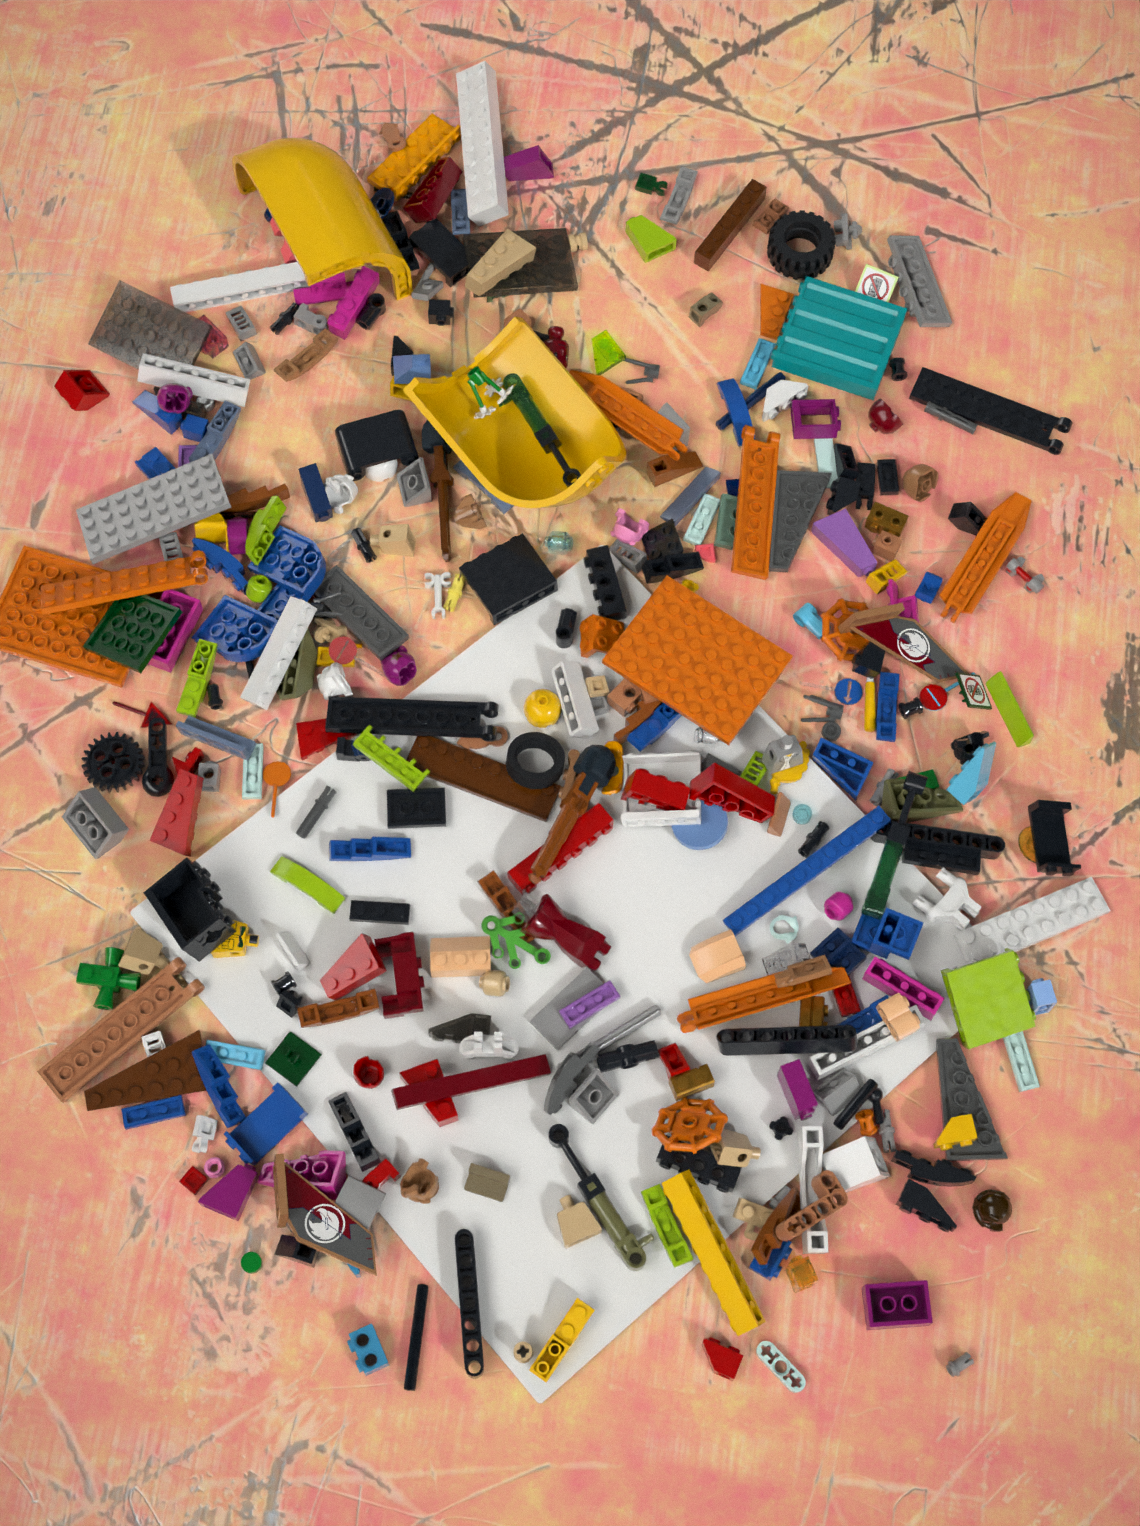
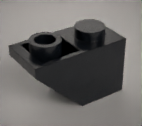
(843, 493)
(295, 1251)

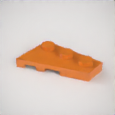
(773, 309)

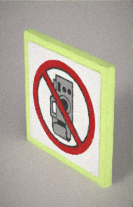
(876, 283)

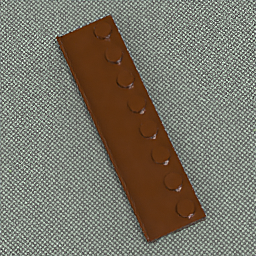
(480, 777)

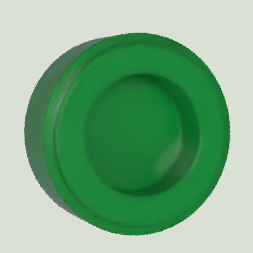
(251, 1262)

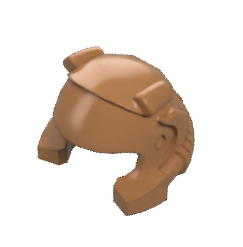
(419, 1183)

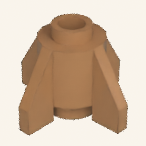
(468, 514)

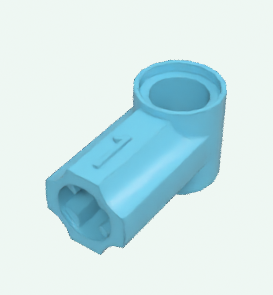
(808, 617)

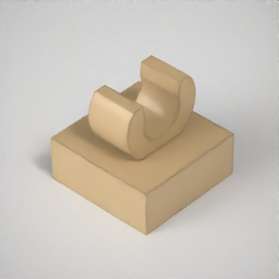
(597, 686)

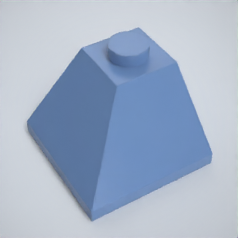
(411, 366)

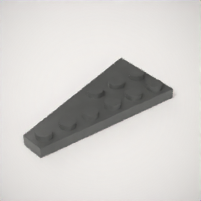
(794, 507)

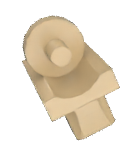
(328, 631)

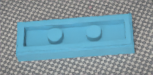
(757, 363)
(238, 1055)

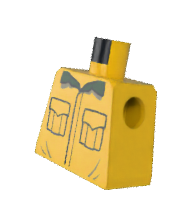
(237, 943)

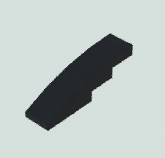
(399, 234)
(354, 1132)

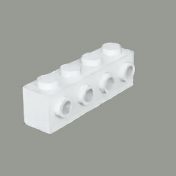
(574, 699)

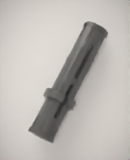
(950, 417)

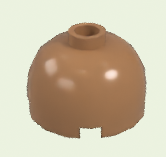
(919, 481)

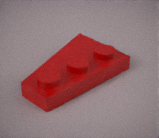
(314, 738)

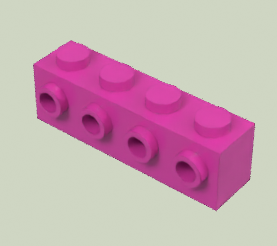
(353, 303)
(895, 981)

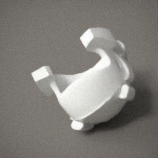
(340, 491)
(333, 682)

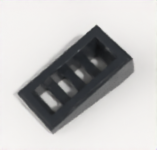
(845, 463)

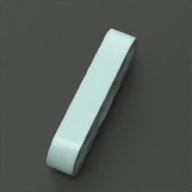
(787, 1383)

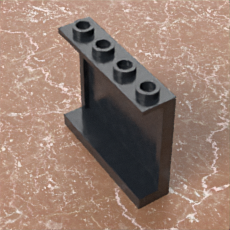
(509, 578)

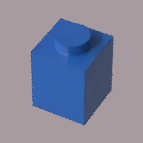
(194, 427)

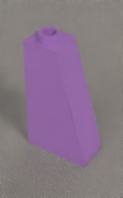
(846, 542)

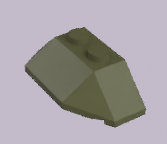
(300, 672)

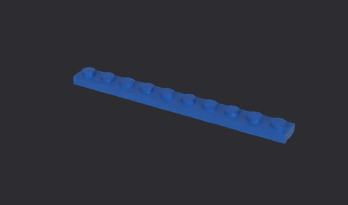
(807, 871)

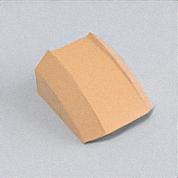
(717, 957)

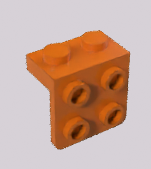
(599, 634)

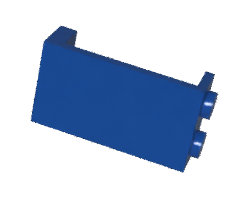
(266, 1125)

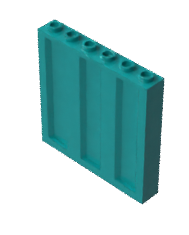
(838, 337)

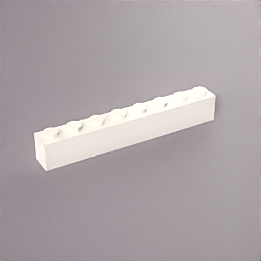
(238, 287)

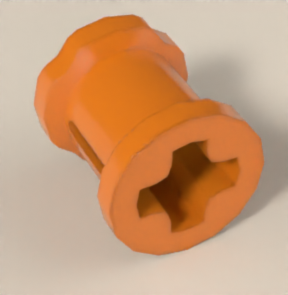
(866, 1122)

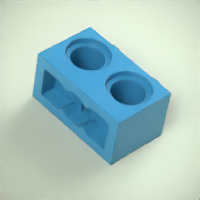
(373, 1347)

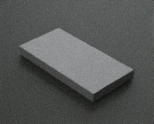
(550, 1022)

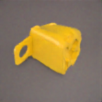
(212, 529)

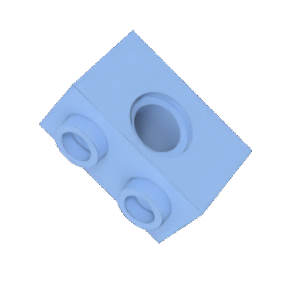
(1041, 996)

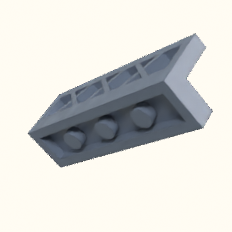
(216, 737)

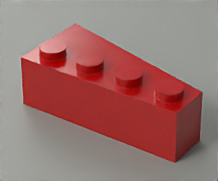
(732, 793)

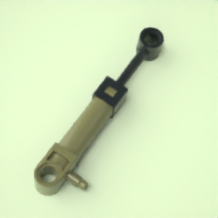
(595, 1195)

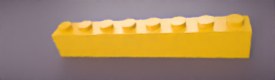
(713, 1252)

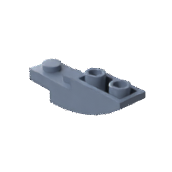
(217, 432)

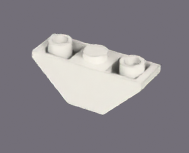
(780, 397)

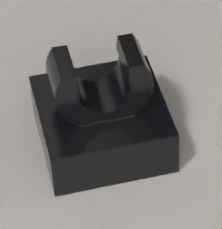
(289, 1003)

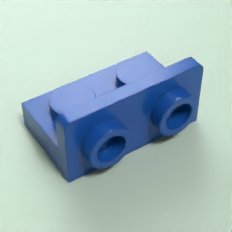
(772, 1267)

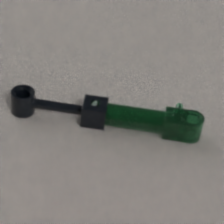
(537, 423)
(894, 845)

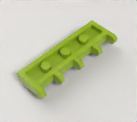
(389, 759)

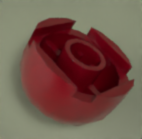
(882, 418)

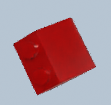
(81, 389)

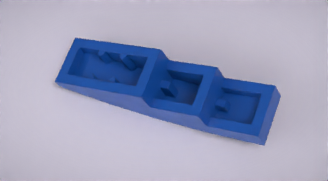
(370, 849)
(217, 1085)

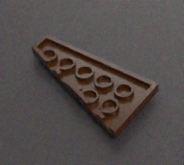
(155, 1077)

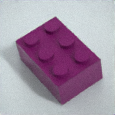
(897, 1305)

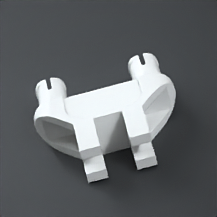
(949, 906)
(488, 1046)

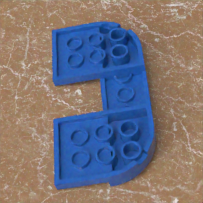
(243, 631)

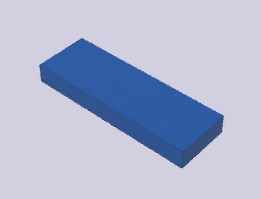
(153, 1112)

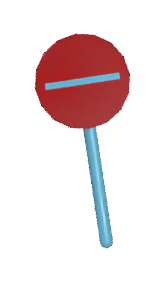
(934, 696)

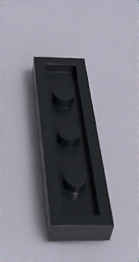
(939, 858)

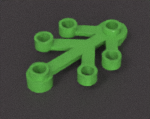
(512, 939)

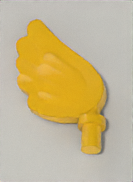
(791, 774)

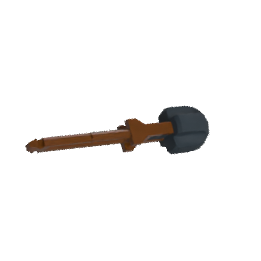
(434, 443)

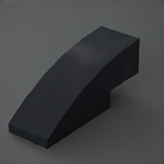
(672, 565)

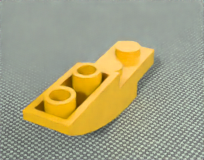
(562, 1340)

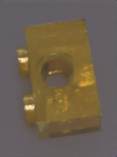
(801, 1273)

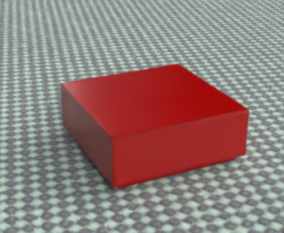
(193, 1180)

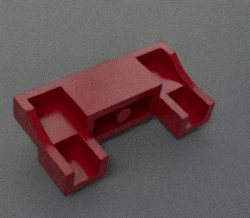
(406, 971)

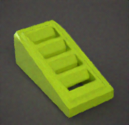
(750, 766)

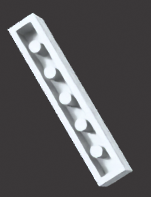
(202, 381)
(278, 652)
(868, 1043)

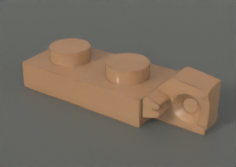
(803, 972)

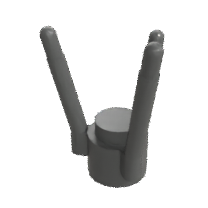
(650, 371)
(321, 608)
(833, 710)

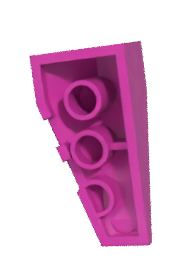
(322, 1170)

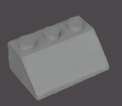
(95, 822)

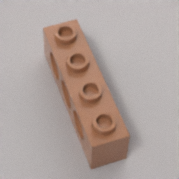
(622, 703)

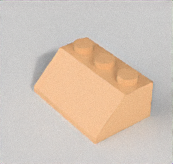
(460, 956)

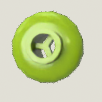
(258, 588)

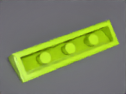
(1009, 710)

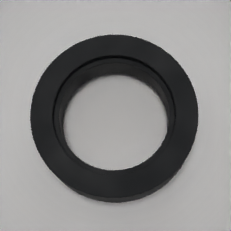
(538, 741)

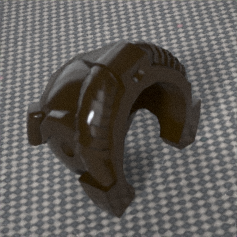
(992, 1209)

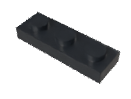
(379, 912)

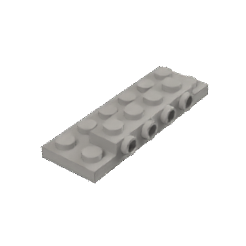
(917, 281)

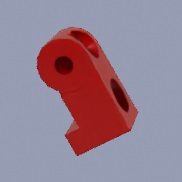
(381, 1174)

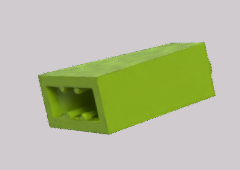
(649, 238)

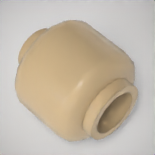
(494, 983)

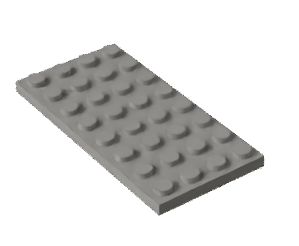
(152, 508)

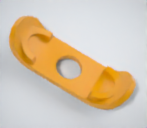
(616, 782)

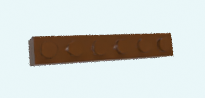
(730, 225)

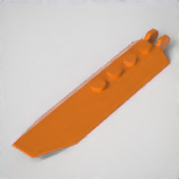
(632, 415)
(985, 556)
(752, 998)

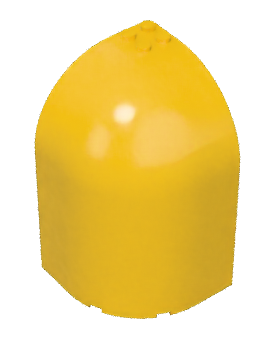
(320, 210)
(502, 445)

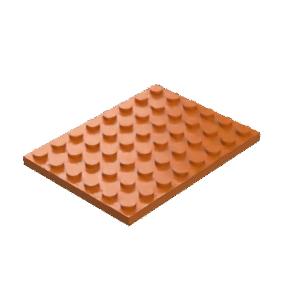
(58, 636)
(697, 660)

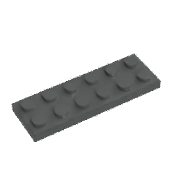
(361, 614)

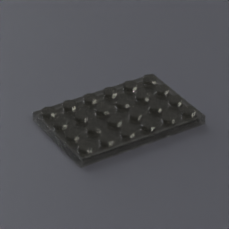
(547, 273)
(143, 324)

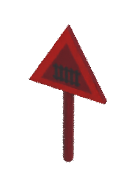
(152, 712)

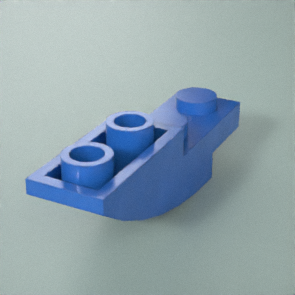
(223, 561)
(653, 727)

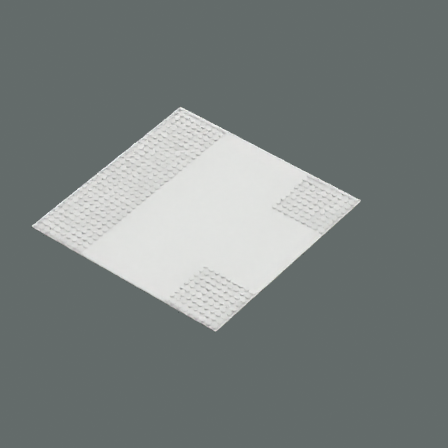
(629, 886)

